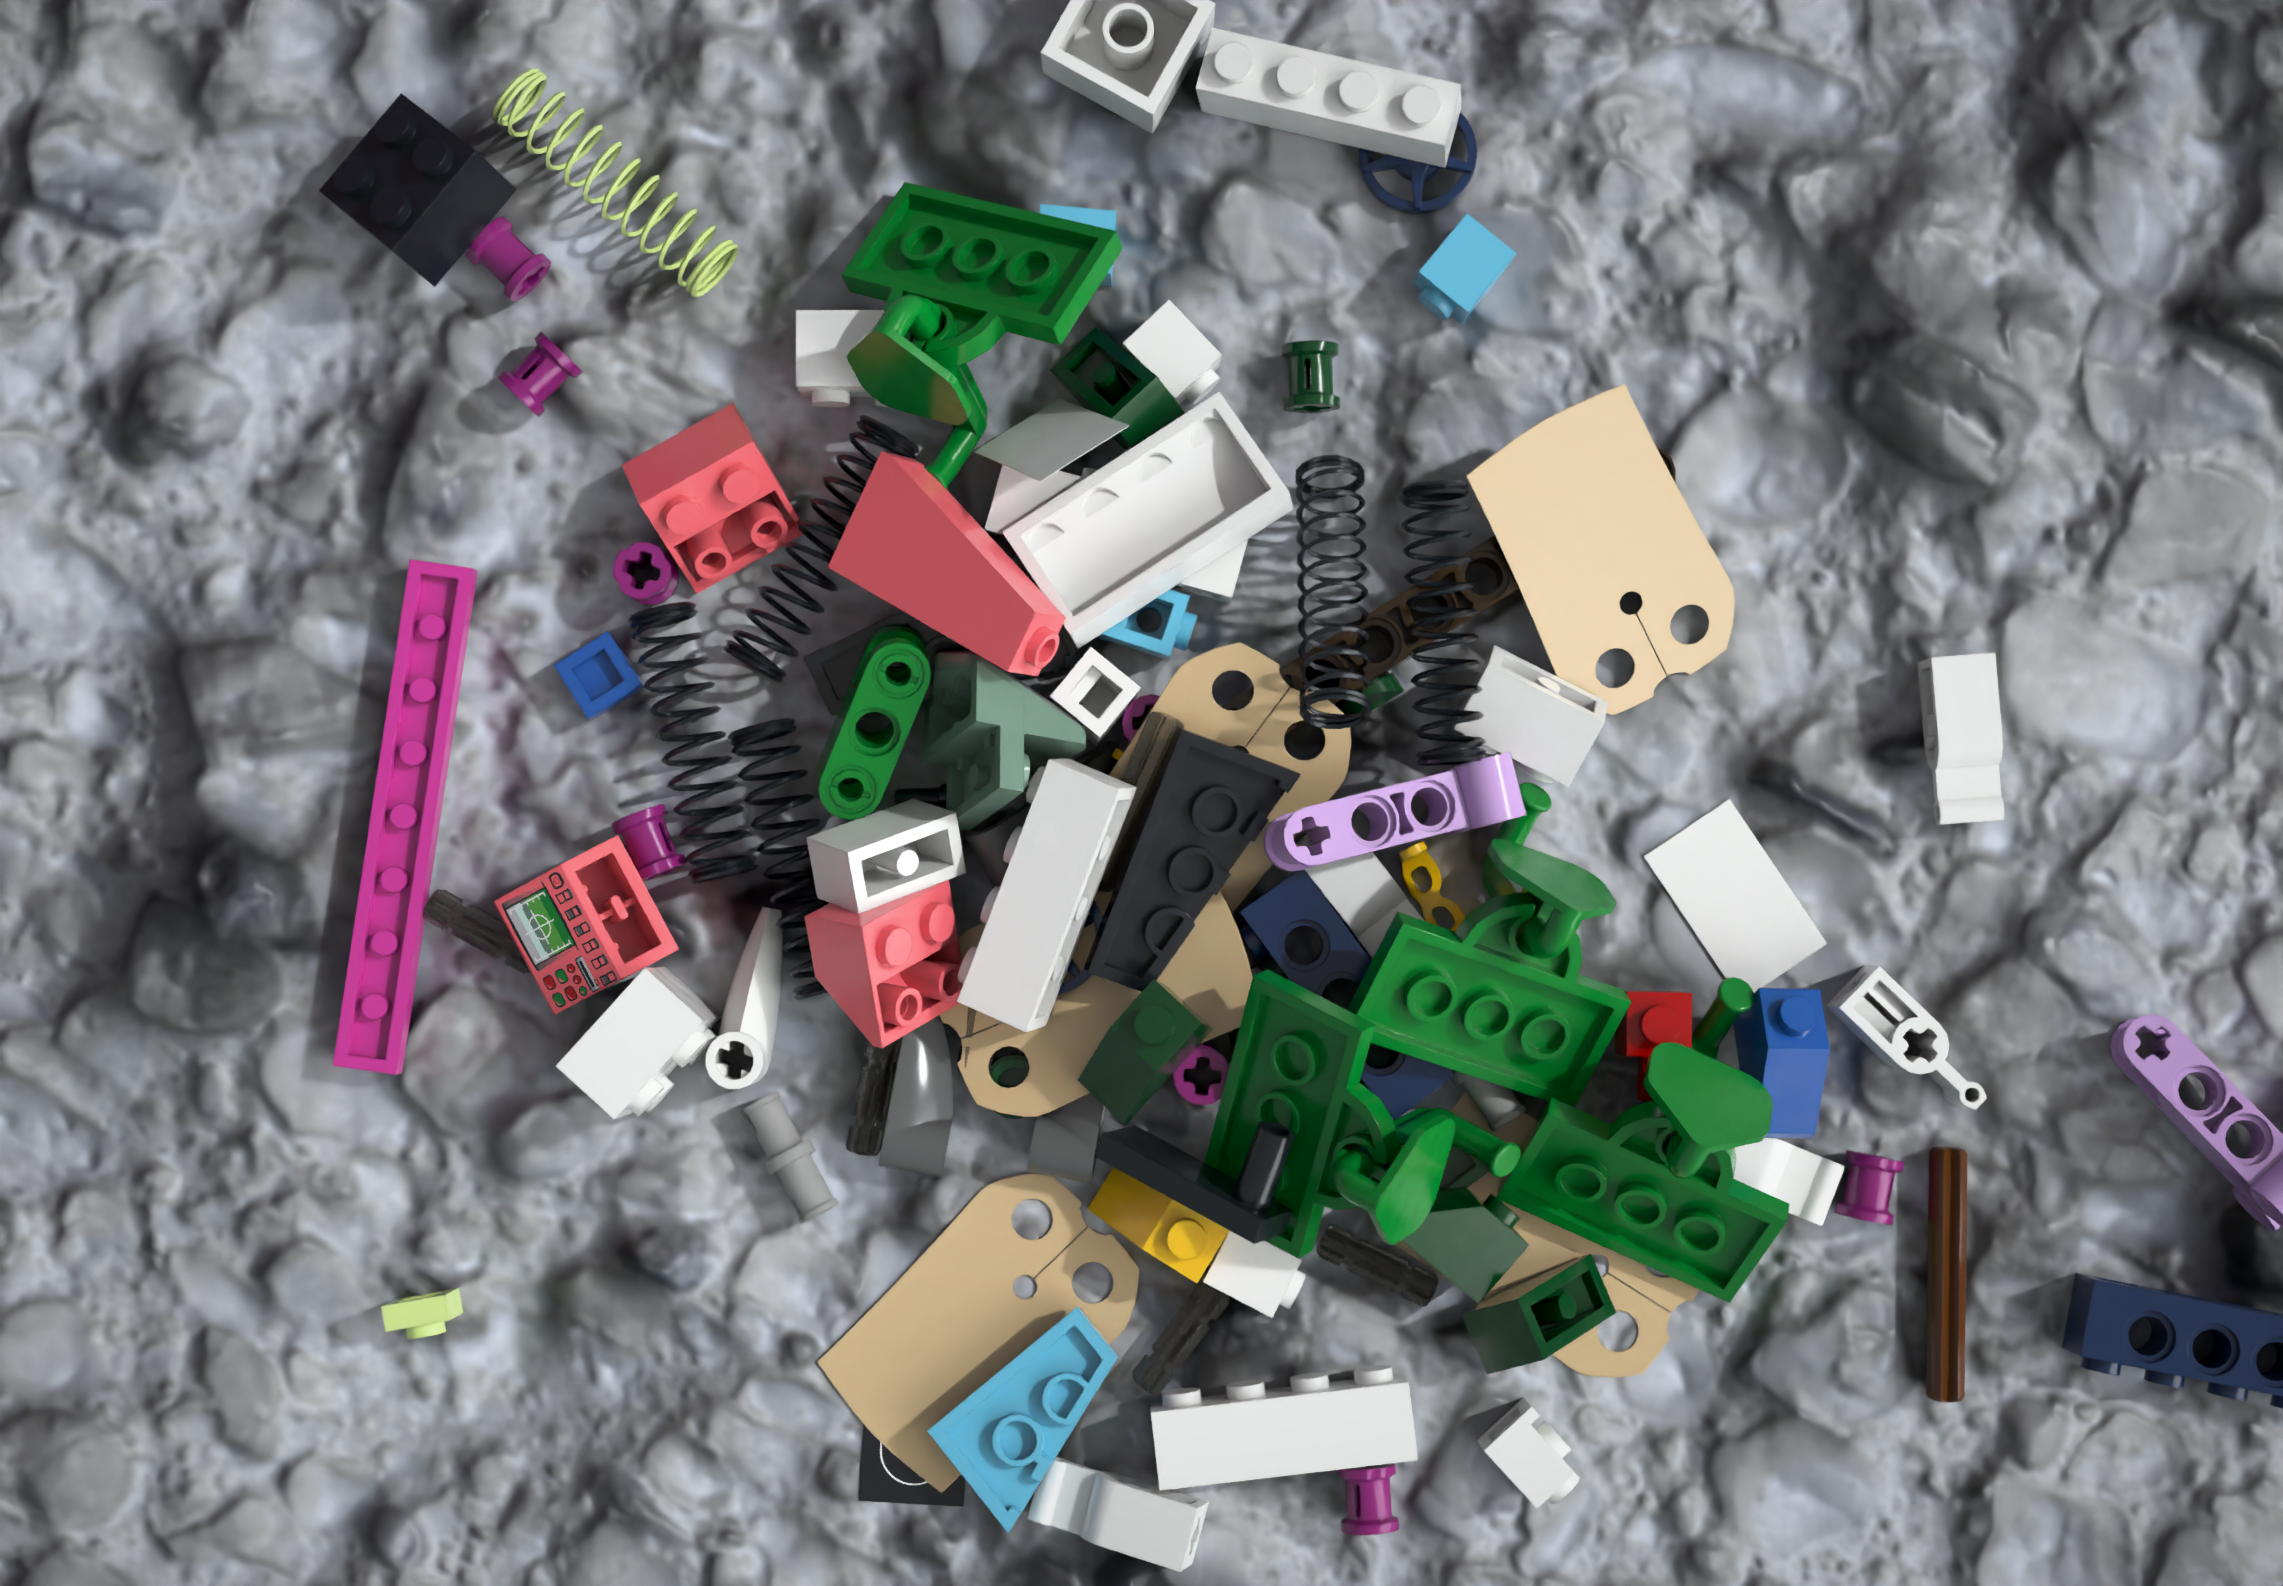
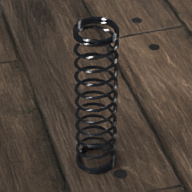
(875, 433)
(1433, 492)
(1323, 719)
(759, 733)
(716, 867)

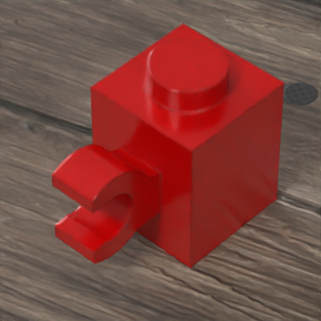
(1653, 1020)

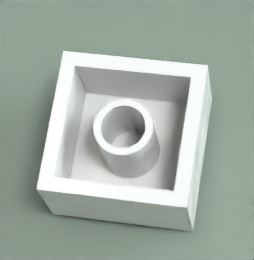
(1128, 52)
(639, 1043)

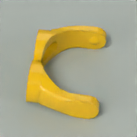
(1413, 858)

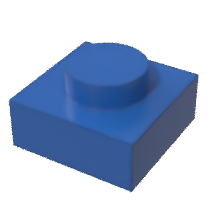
(599, 675)

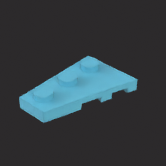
(1024, 1414)

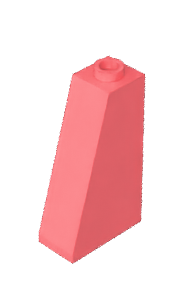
(942, 568)

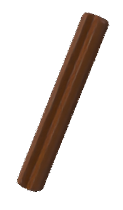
(1946, 1274)

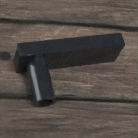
(1238, 1205)

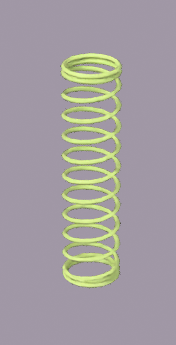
(713, 264)

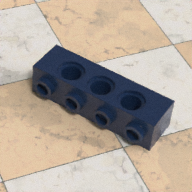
(1298, 903)
(2106, 1309)

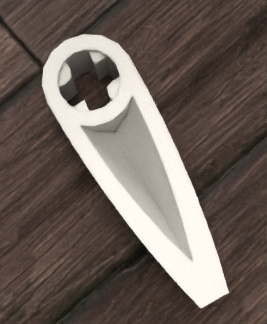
(751, 1005)

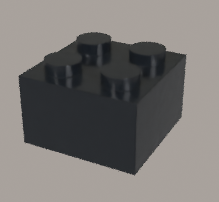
(418, 189)

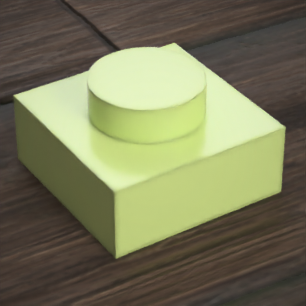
(423, 1313)

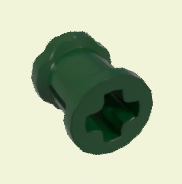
(1311, 389)

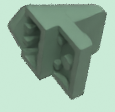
(990, 734)

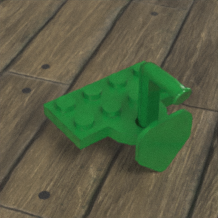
(953, 286)
(1505, 984)
(1303, 1068)
(1656, 1194)

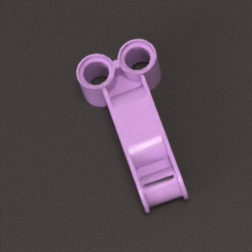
(1456, 800)
(2256, 1175)

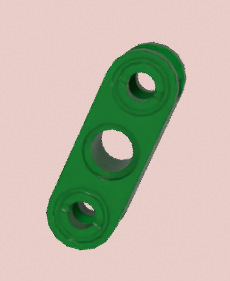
(867, 754)

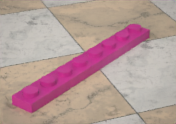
(405, 817)

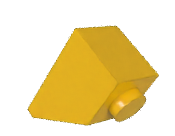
(1158, 1224)

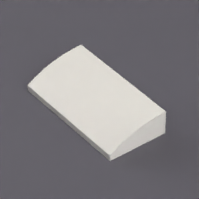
(1149, 519)

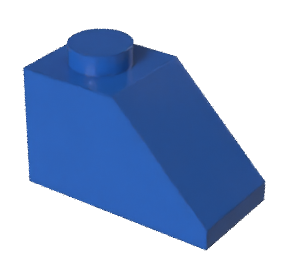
(1787, 1051)

